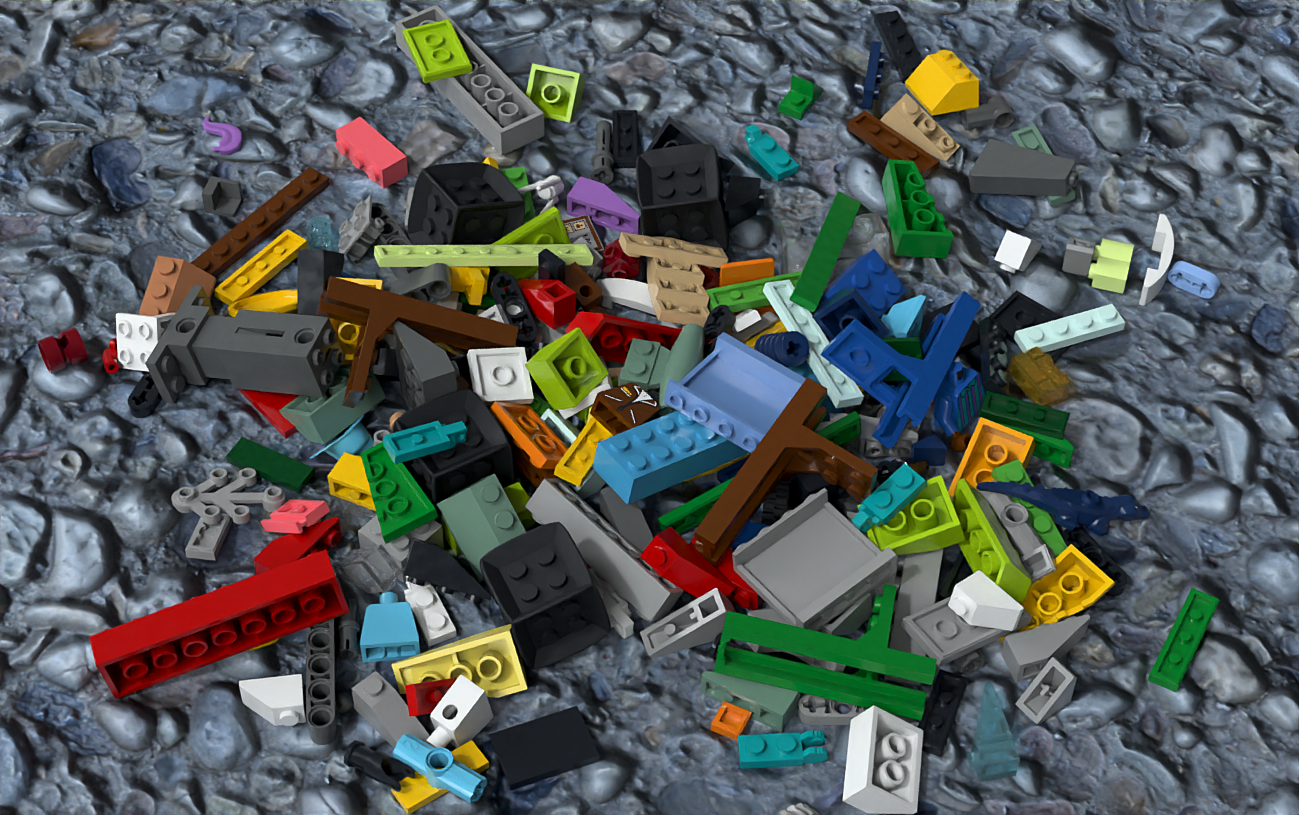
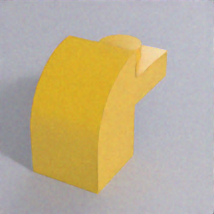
(471, 281)

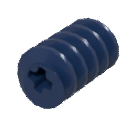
(784, 347)

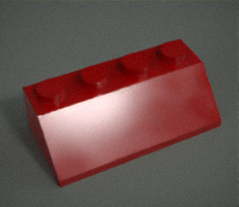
(613, 335)

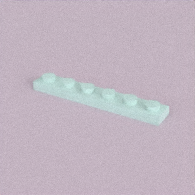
(839, 387)

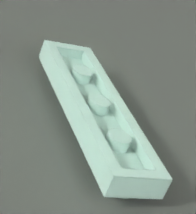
(1070, 329)

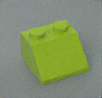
(555, 91)
(567, 370)

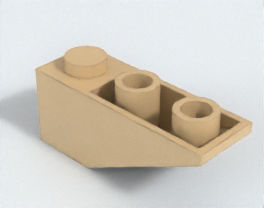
(918, 127)

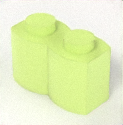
(1112, 265)

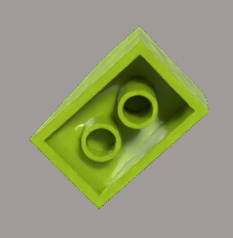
(922, 525)

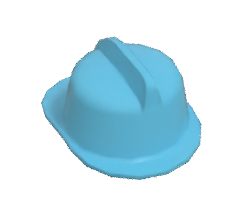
(353, 441)

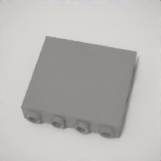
(812, 563)

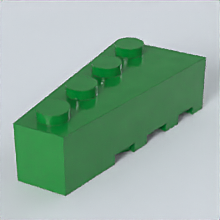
(911, 212)

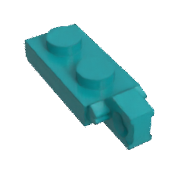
(770, 154)
(423, 440)
(889, 498)

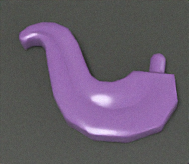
(231, 136)

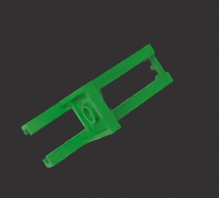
(866, 653)

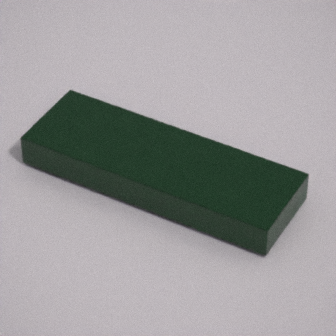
(1024, 415)
(270, 465)

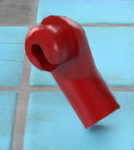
(110, 357)

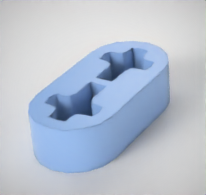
(1193, 279)

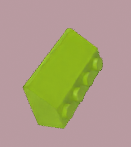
(987, 544)

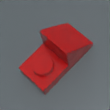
(425, 696)

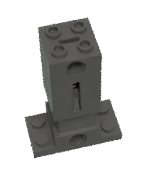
(251, 350)

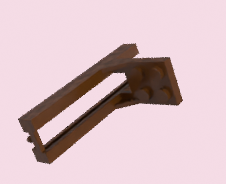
(377, 310)
(780, 452)

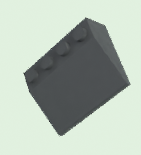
(422, 367)

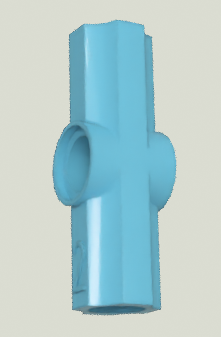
(454, 777)

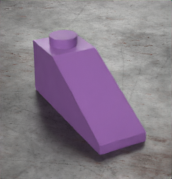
(602, 206)

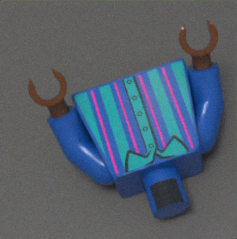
(958, 402)

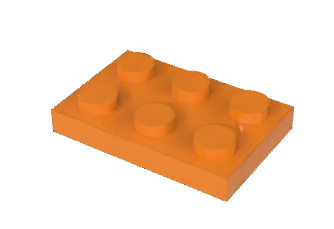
(530, 433)

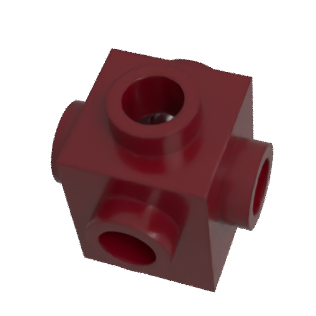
(619, 264)

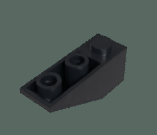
(435, 565)

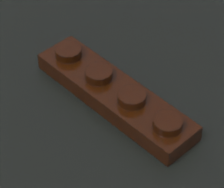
(891, 142)

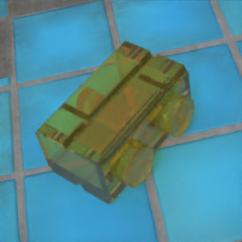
(1039, 377)

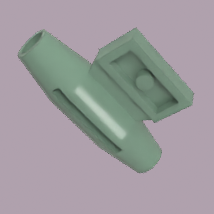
(654, 365)

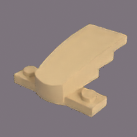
(674, 275)

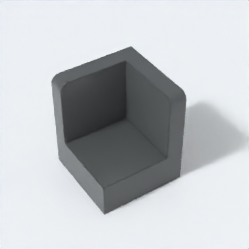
(222, 196)

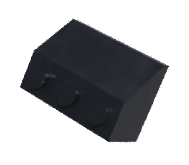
(679, 133)

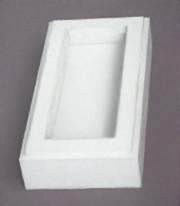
(745, 319)

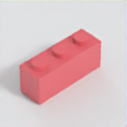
(371, 152)

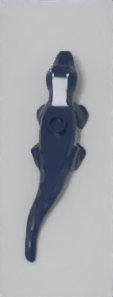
(1073, 505)

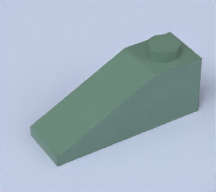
(767, 703)

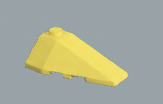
(486, 659)

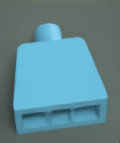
(389, 631)

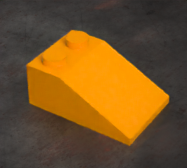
(990, 448)

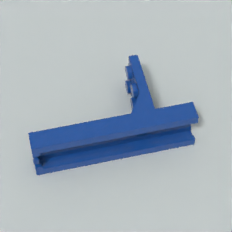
(870, 360)

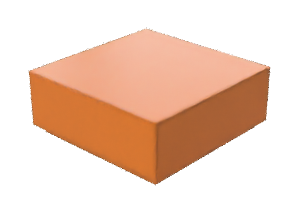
(731, 720)

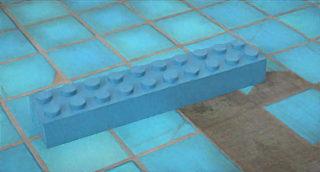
(670, 451)

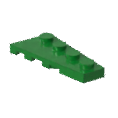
(396, 495)

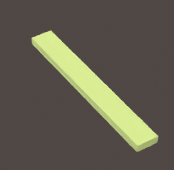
(477, 255)

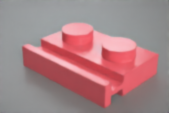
(294, 515)

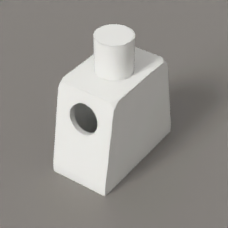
(460, 714)

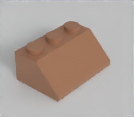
(170, 285)

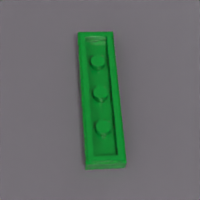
(1183, 640)

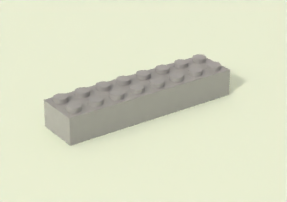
(485, 94)

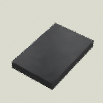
(1021, 313)
(543, 747)

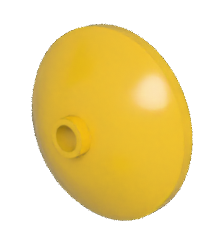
(275, 301)

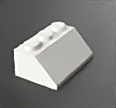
(883, 763)

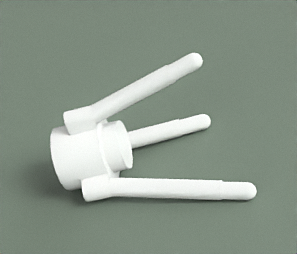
(547, 189)

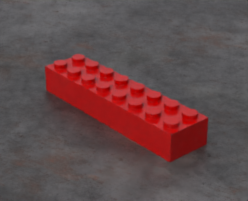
(219, 624)

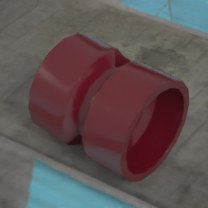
(62, 350)

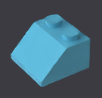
(905, 318)

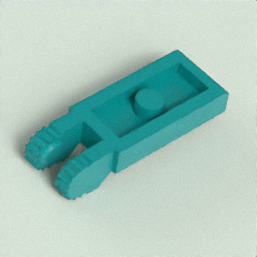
(781, 749)

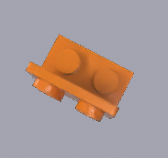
(747, 271)

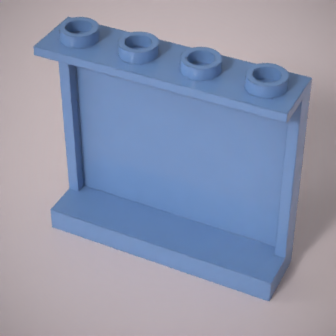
(735, 392)

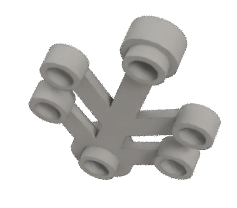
(193, 499)

